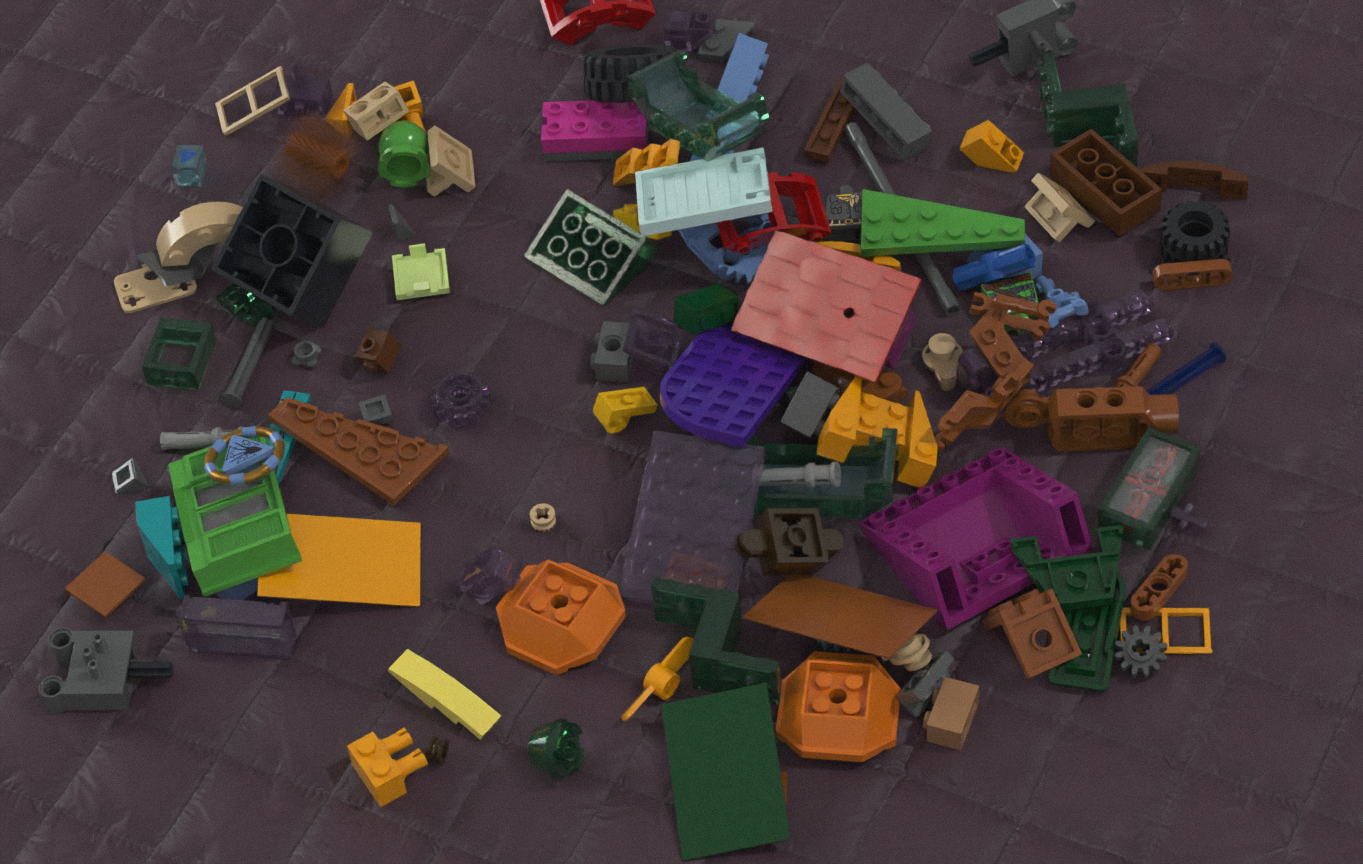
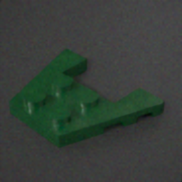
(1075, 579)

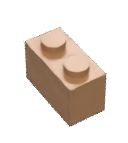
(952, 713)

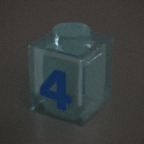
(189, 165)

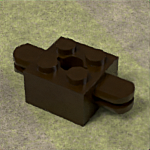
(789, 541)

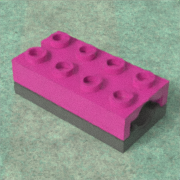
(591, 130)

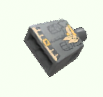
(844, 215)

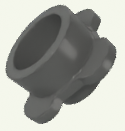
(306, 354)

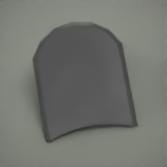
(182, 273)

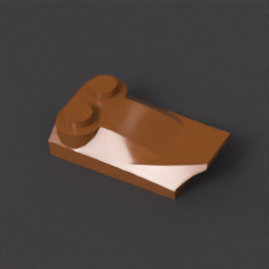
(887, 387)

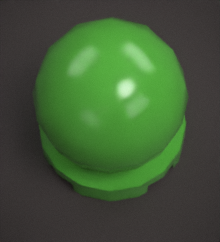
(403, 154)

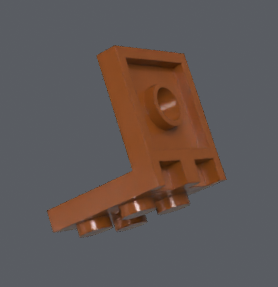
(1023, 620)

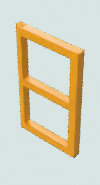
(1164, 613)

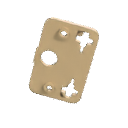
(148, 291)

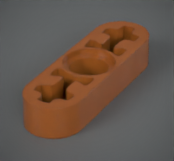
(1166, 275)
(1159, 598)

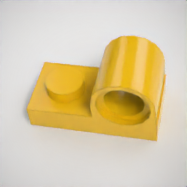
(616, 407)

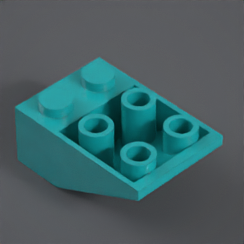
(163, 540)

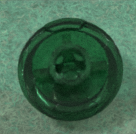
(556, 748)

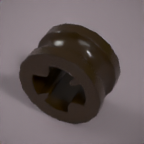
(437, 750)

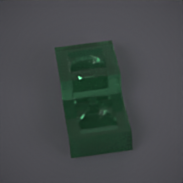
(244, 305)

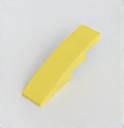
(444, 692)

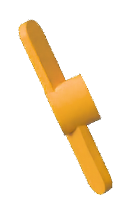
(662, 676)

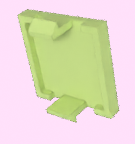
(420, 273)

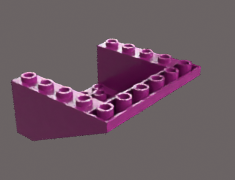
(956, 533)

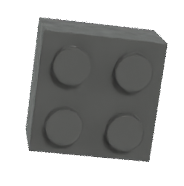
(811, 406)

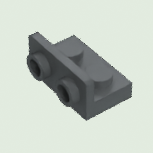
(920, 688)

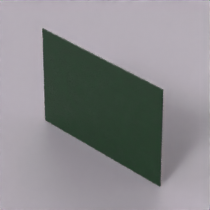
(725, 772)

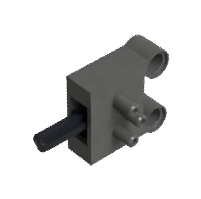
(1029, 33)
(99, 670)

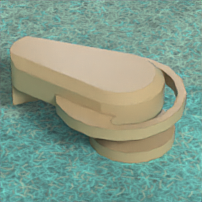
(943, 359)
(913, 653)

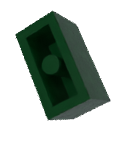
(705, 309)

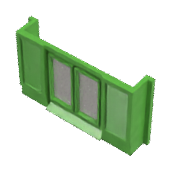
(229, 528)

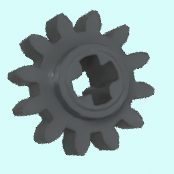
(1132, 659)

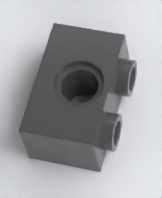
(610, 361)

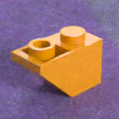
(991, 148)

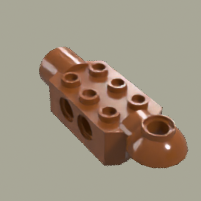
(1095, 416)

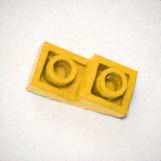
(629, 216)

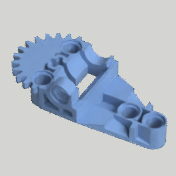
(745, 265)

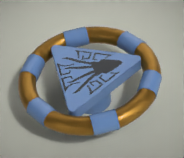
(244, 456)

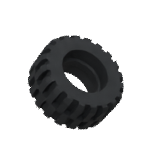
(607, 69)

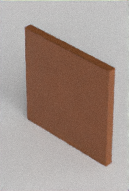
(105, 584)

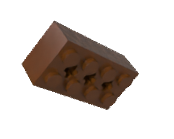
(1105, 182)

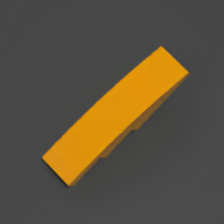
(648, 158)

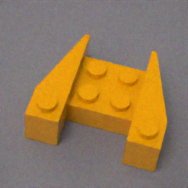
(864, 416)

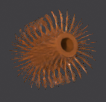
(319, 156)

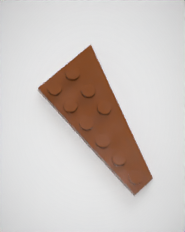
(363, 450)

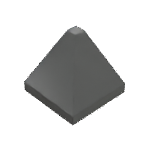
(400, 226)
(129, 478)

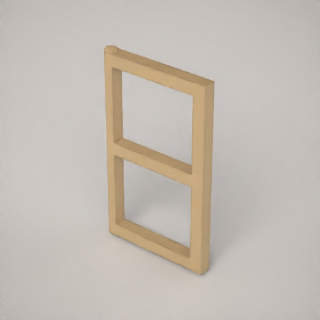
(256, 113)

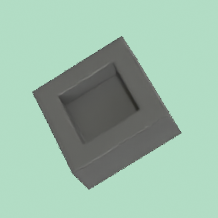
(376, 410)

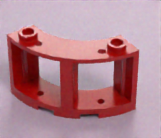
(585, 20)
(809, 207)

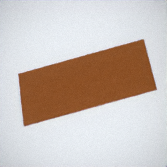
(840, 614)

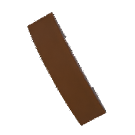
(1199, 175)

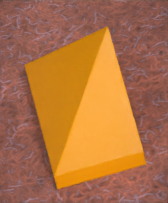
(336, 113)

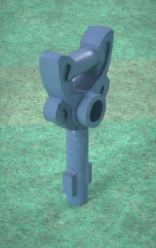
(1066, 303)

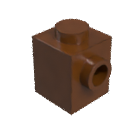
(377, 351)

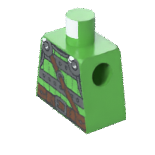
(1015, 286)

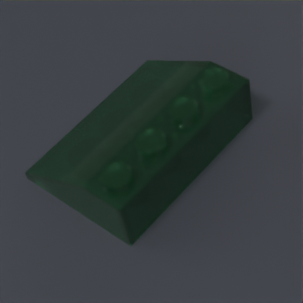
(590, 249)

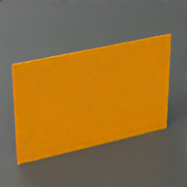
(350, 562)

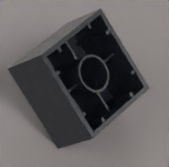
(291, 251)

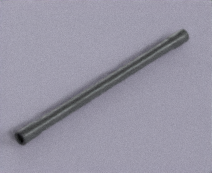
(943, 293)

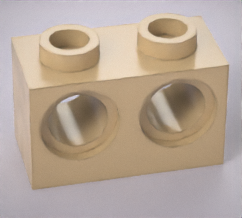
(376, 110)

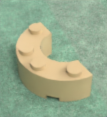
(195, 229)

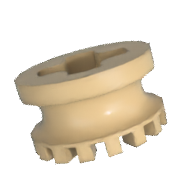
(542, 510)

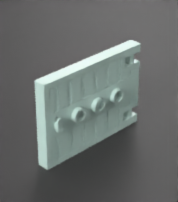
(703, 192)

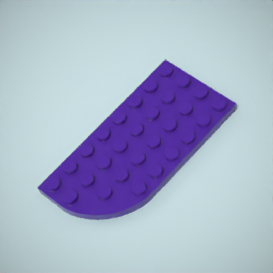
(726, 385)

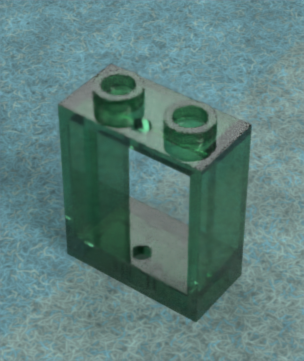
(180, 333)

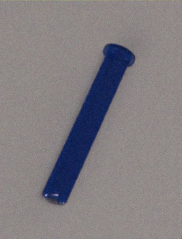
(1189, 371)

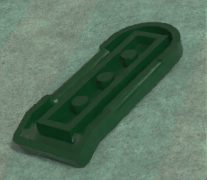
(1096, 635)

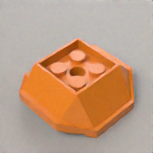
(559, 616)
(843, 731)

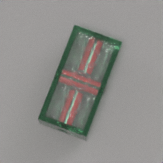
(1149, 487)

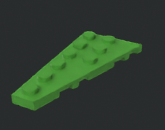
(918, 226)

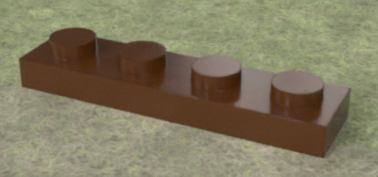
(829, 127)

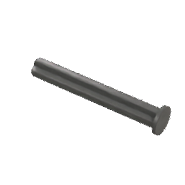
(240, 380)

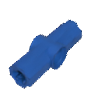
(994, 267)

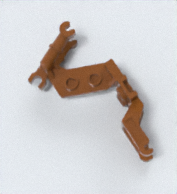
(1014, 371)

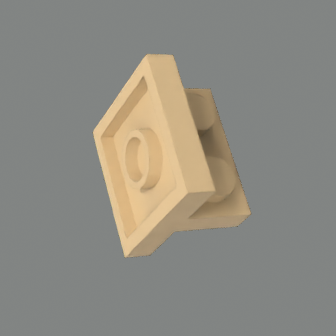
(449, 163)
(1056, 208)

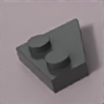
(720, 45)

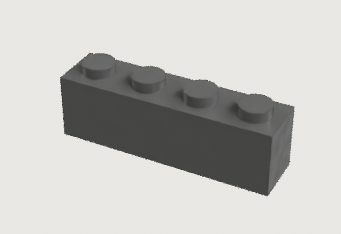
(886, 111)

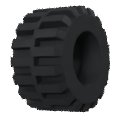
(1194, 220)

